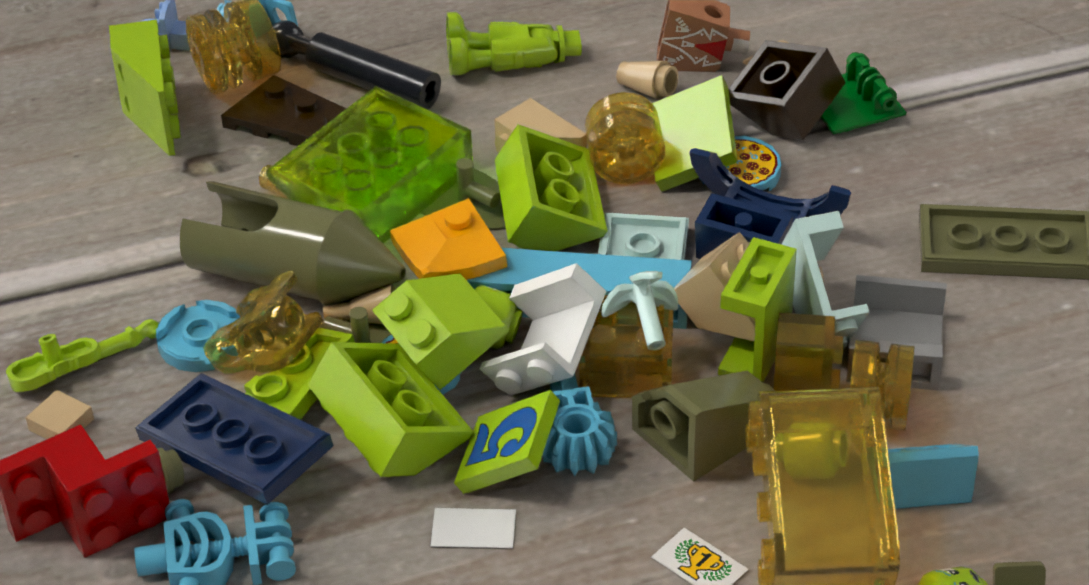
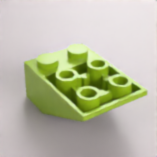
(146, 80)

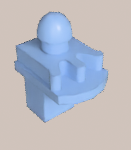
(170, 25)

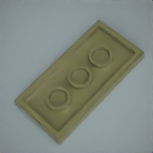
(1004, 241)

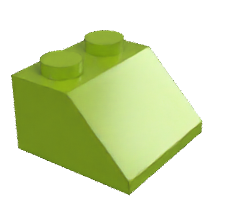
(440, 324)

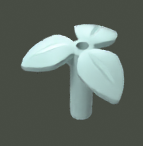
(647, 294)

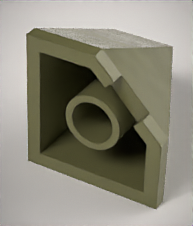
(697, 420)

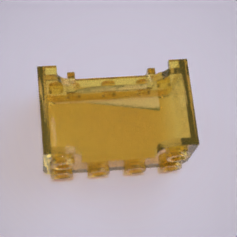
(823, 487)

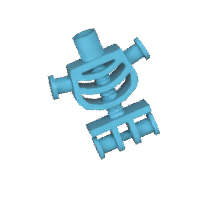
(264, 543)

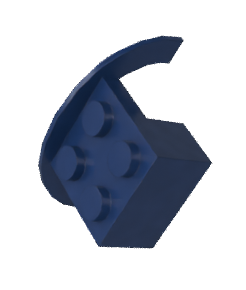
(749, 210)

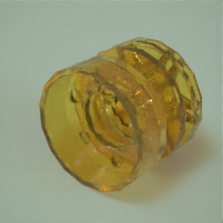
(233, 45)

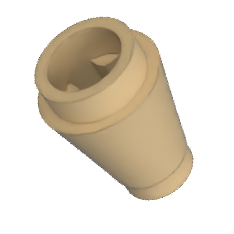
(649, 77)

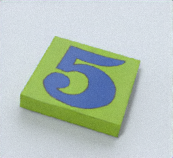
(507, 442)

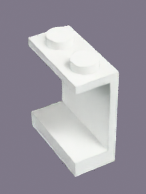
(562, 315)

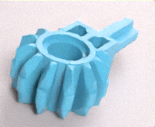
(580, 432)

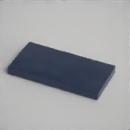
(235, 437)

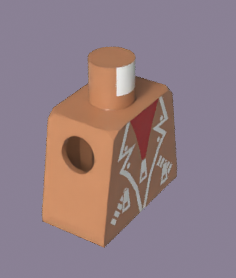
(698, 34)

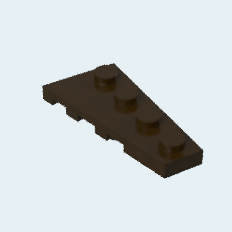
(281, 110)

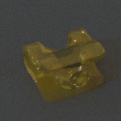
(268, 330)

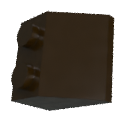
(786, 87)

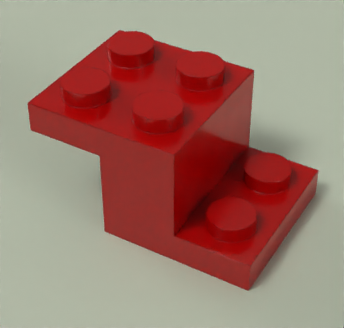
(75, 485)

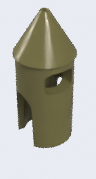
(324, 247)

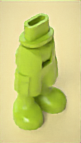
(507, 45)

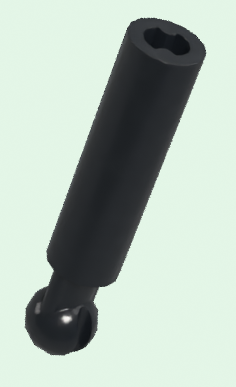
(359, 64)

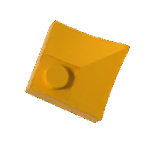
(449, 243)

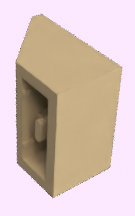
(702, 288)

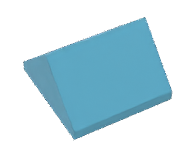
(933, 474)

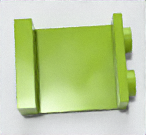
(759, 289)

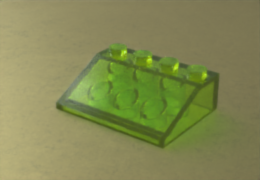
(377, 160)

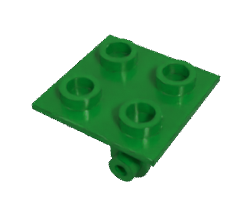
(862, 99)

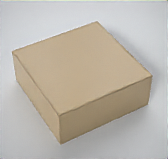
(58, 415)

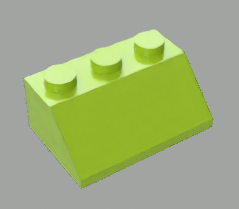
(548, 192)
(387, 407)

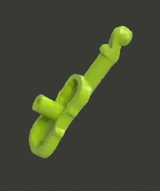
(59, 360)

